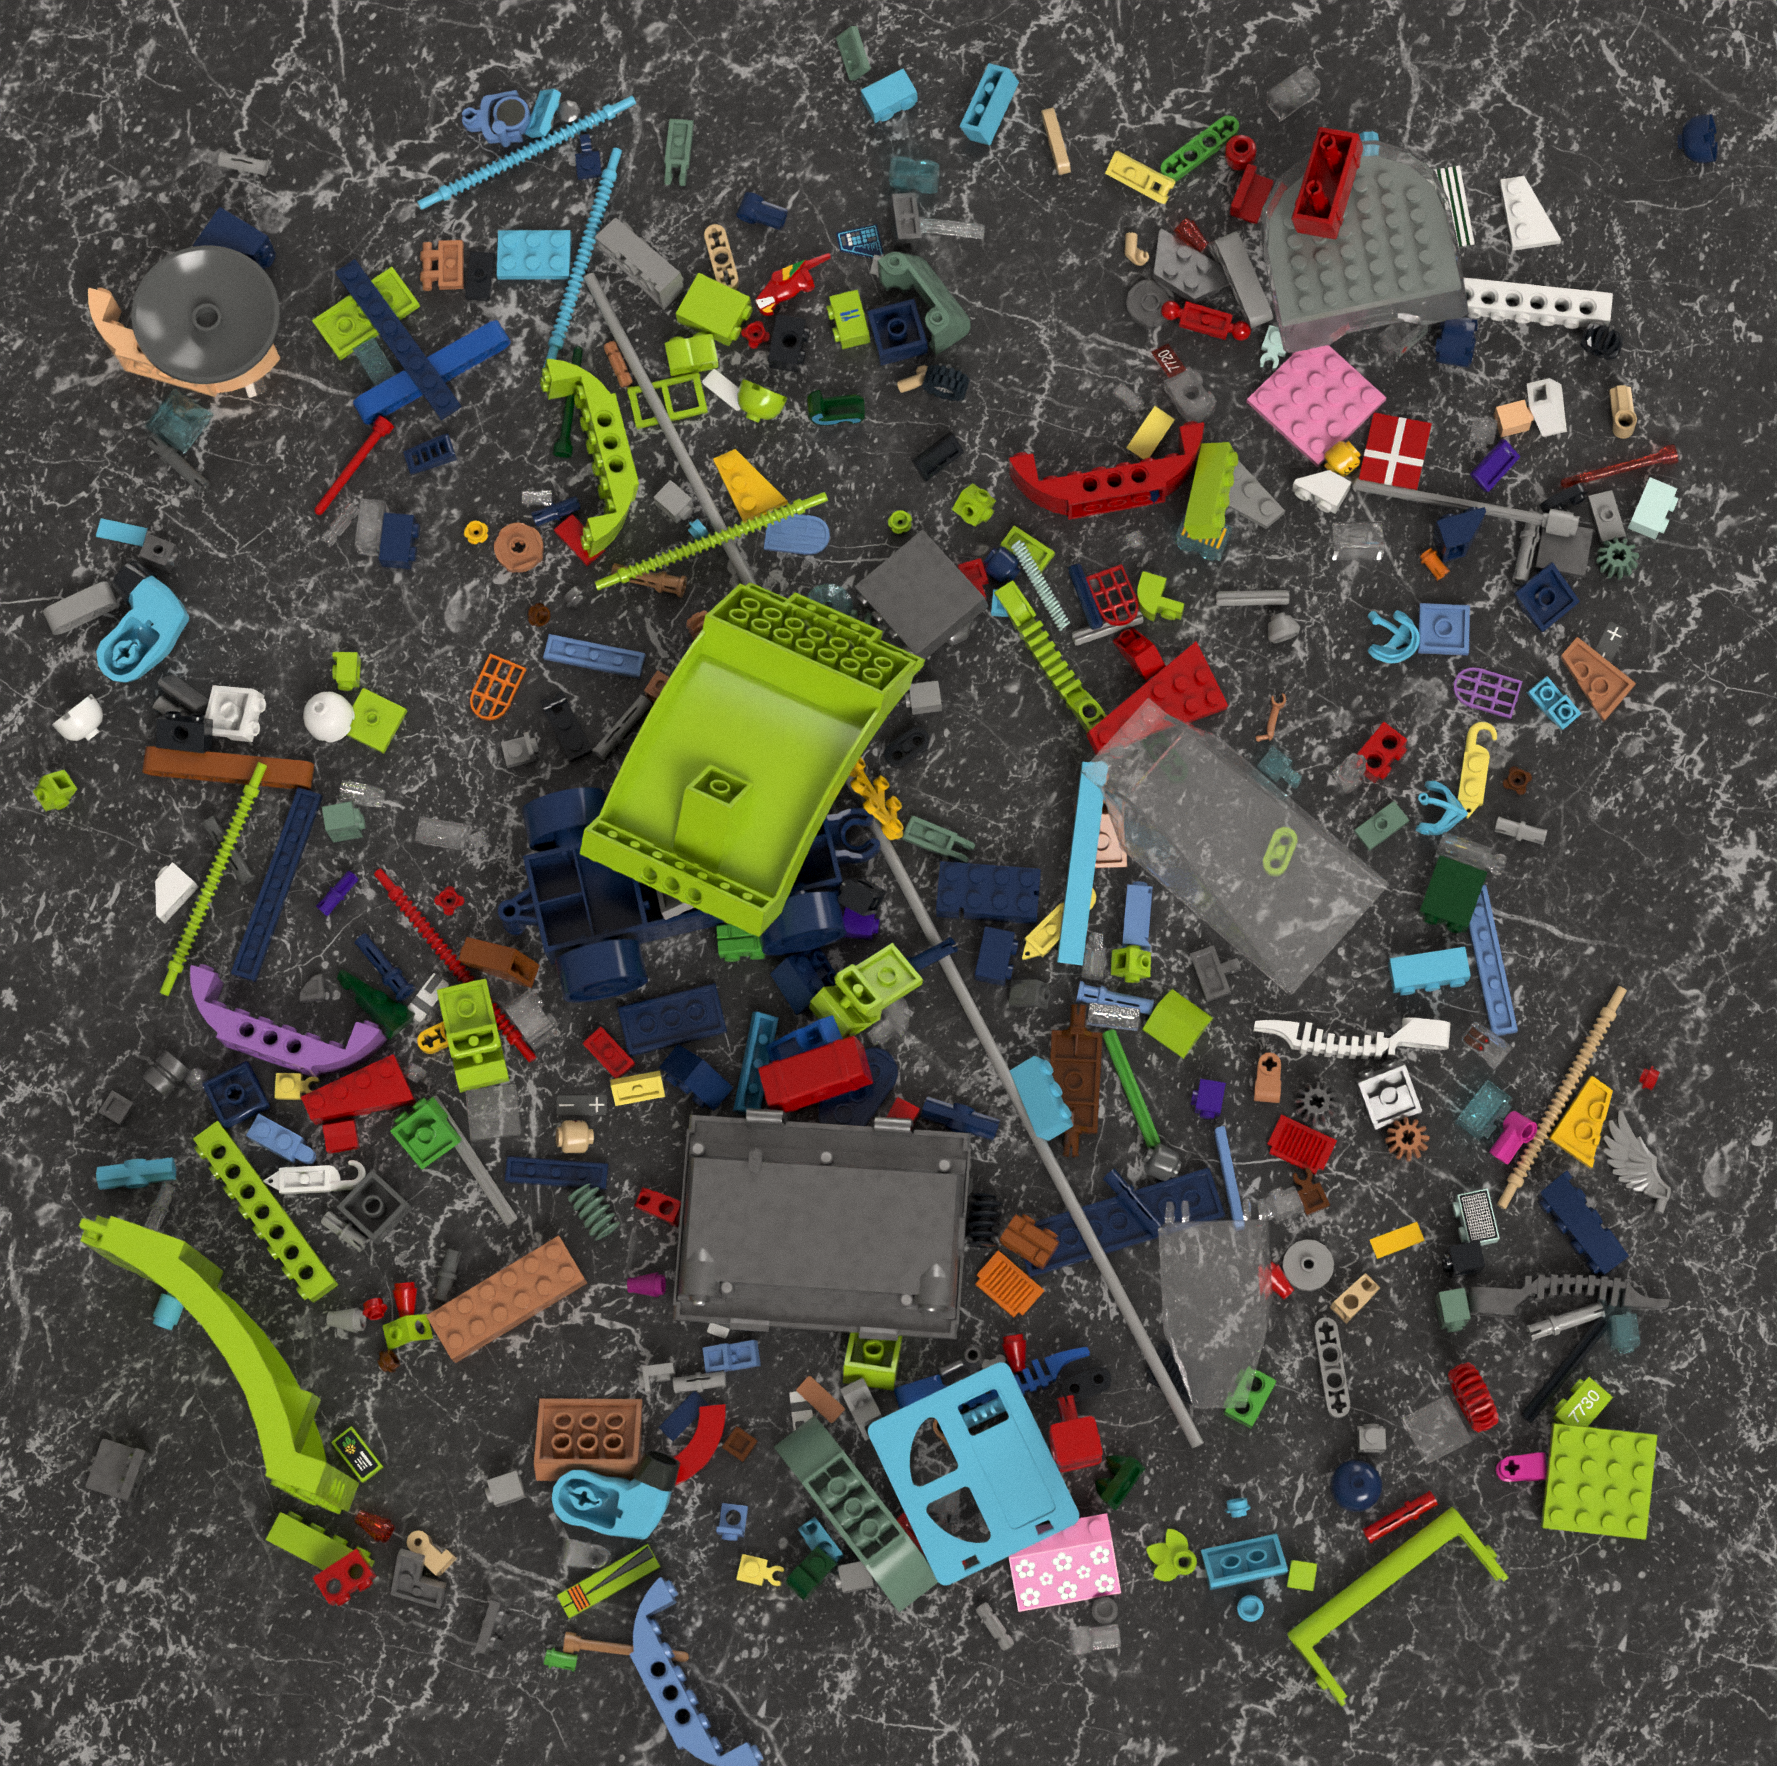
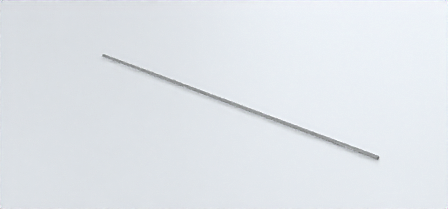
(917, 906)

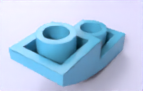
(1553, 703)

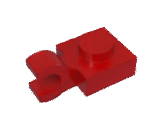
(975, 574)

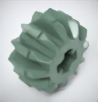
(1618, 550)

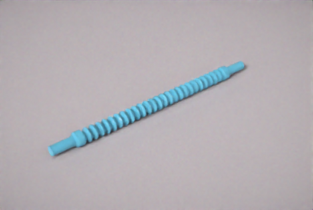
(608, 175)
(446, 191)

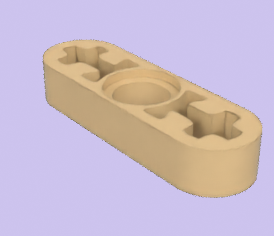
(1055, 141)
(729, 265)

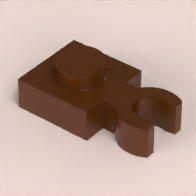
(1311, 1195)

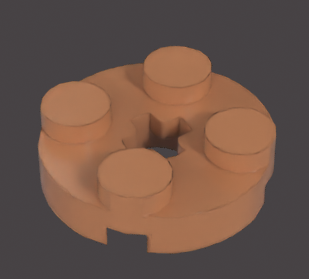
(531, 554)

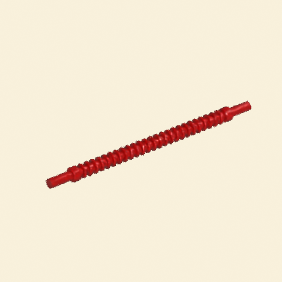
(396, 893)

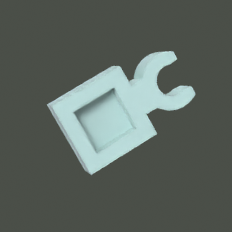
(1273, 346)

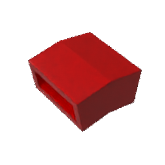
(341, 1136)

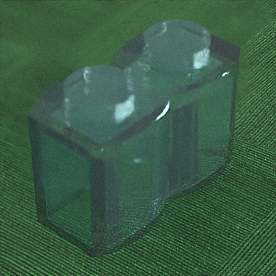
(910, 174)

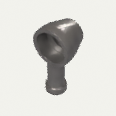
(964, 1361)

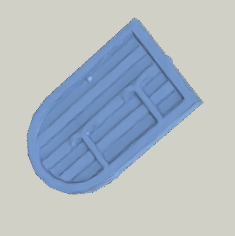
(797, 535)

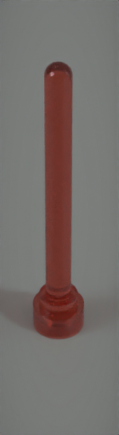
(1665, 455)

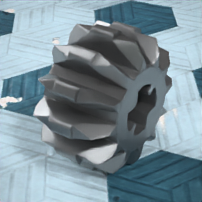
(1312, 1111)

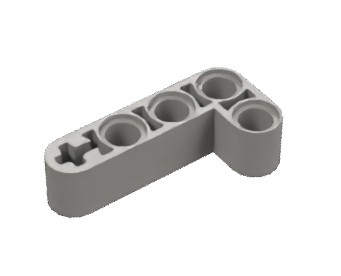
(1242, 279)

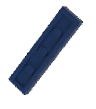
(556, 1172)

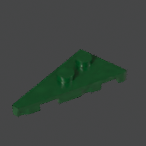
(377, 1004)

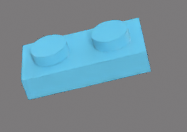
(543, 113)

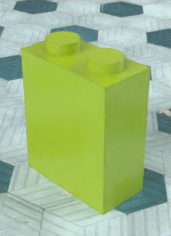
(714, 309)

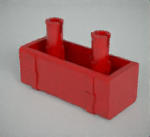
(1327, 183)
(816, 1075)
(1074, 1440)

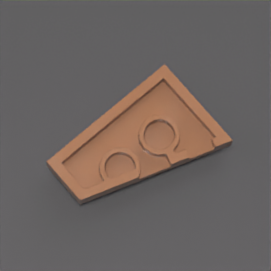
(1597, 678)

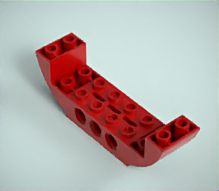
(1110, 488)

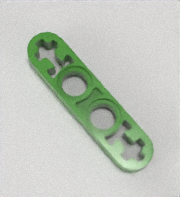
(1199, 148)

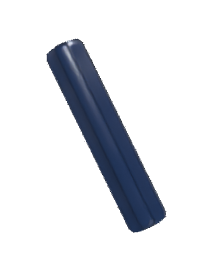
(1085, 596)

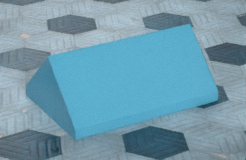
(1244, 1561)

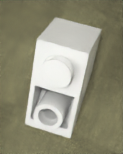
(1547, 406)
(1324, 489)

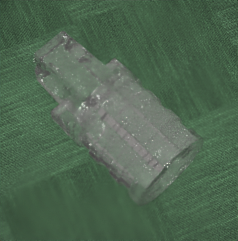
(361, 794)
(1094, 958)

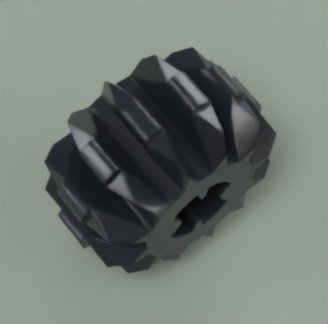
(1602, 341)

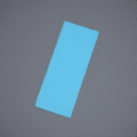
(121, 532)

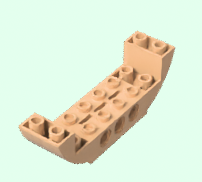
(125, 348)

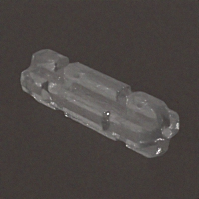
(340, 524)

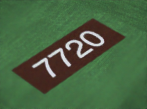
(1168, 361)

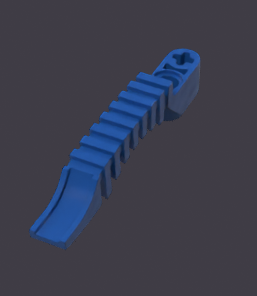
(922, 1388)

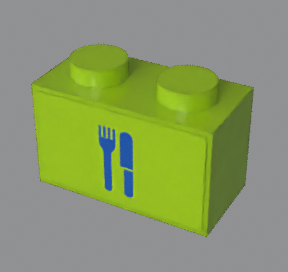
(849, 319)

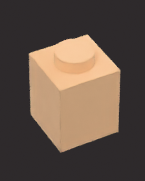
(1513, 418)

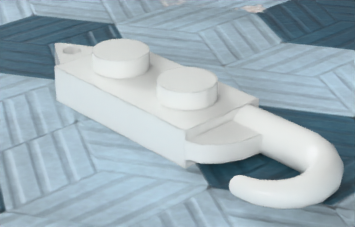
(313, 1179)

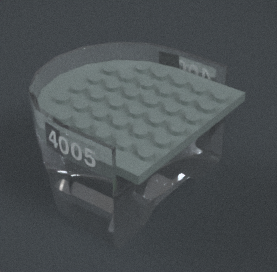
(1386, 267)

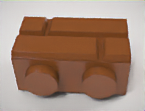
(1029, 1241)

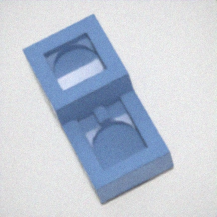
(731, 1356)

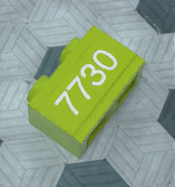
(1583, 1405)

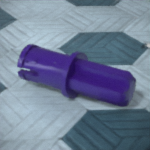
(337, 893)

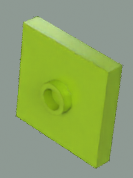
(375, 720)

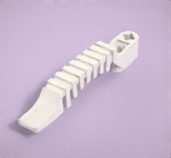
(1414, 1033)

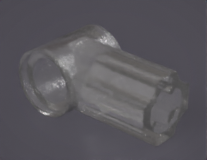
(1349, 773)
(1087, 1639)

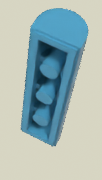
(750, 1087)

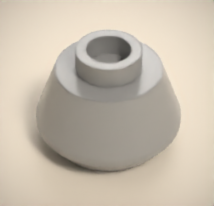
(1282, 628)

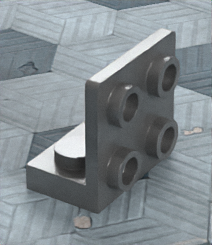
(118, 1470)

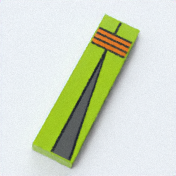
(608, 1581)

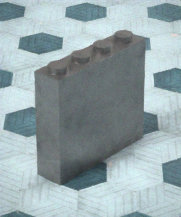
(920, 596)

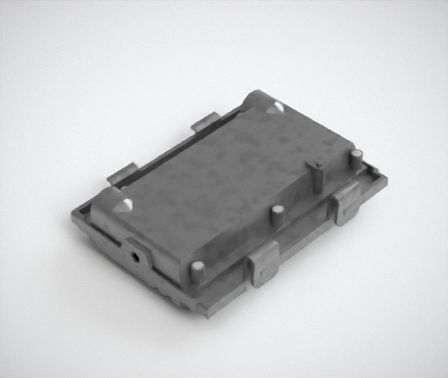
(822, 1226)

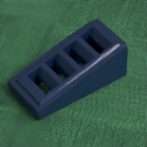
(441, 459)

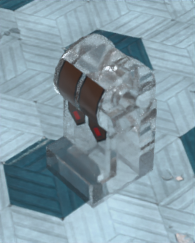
(1486, 1044)

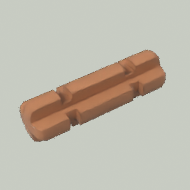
(618, 364)

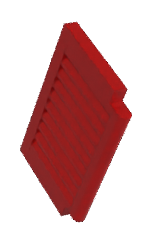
(1300, 1145)

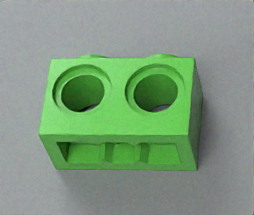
(1255, 1401)

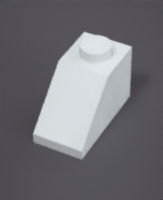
(172, 891)

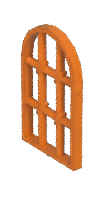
(504, 683)

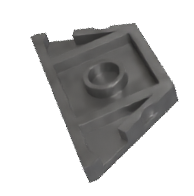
(1186, 269)

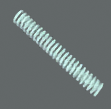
(1044, 593)

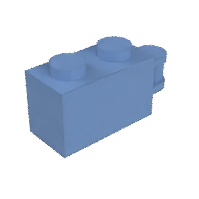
(280, 1141)

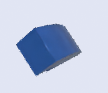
(805, 1039)

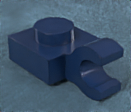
(588, 162)

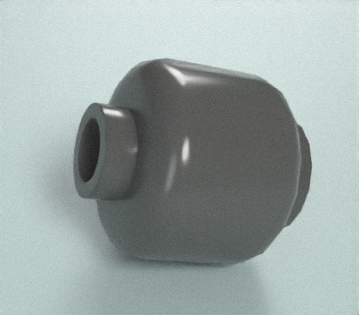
(1161, 1162)

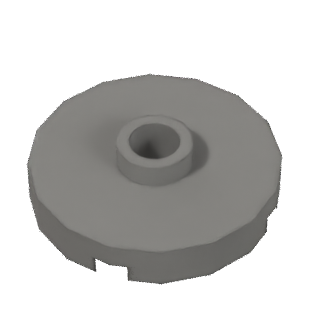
(1304, 1278)

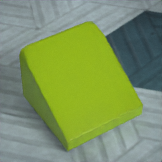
(1301, 1575)

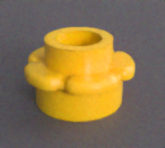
(476, 526)

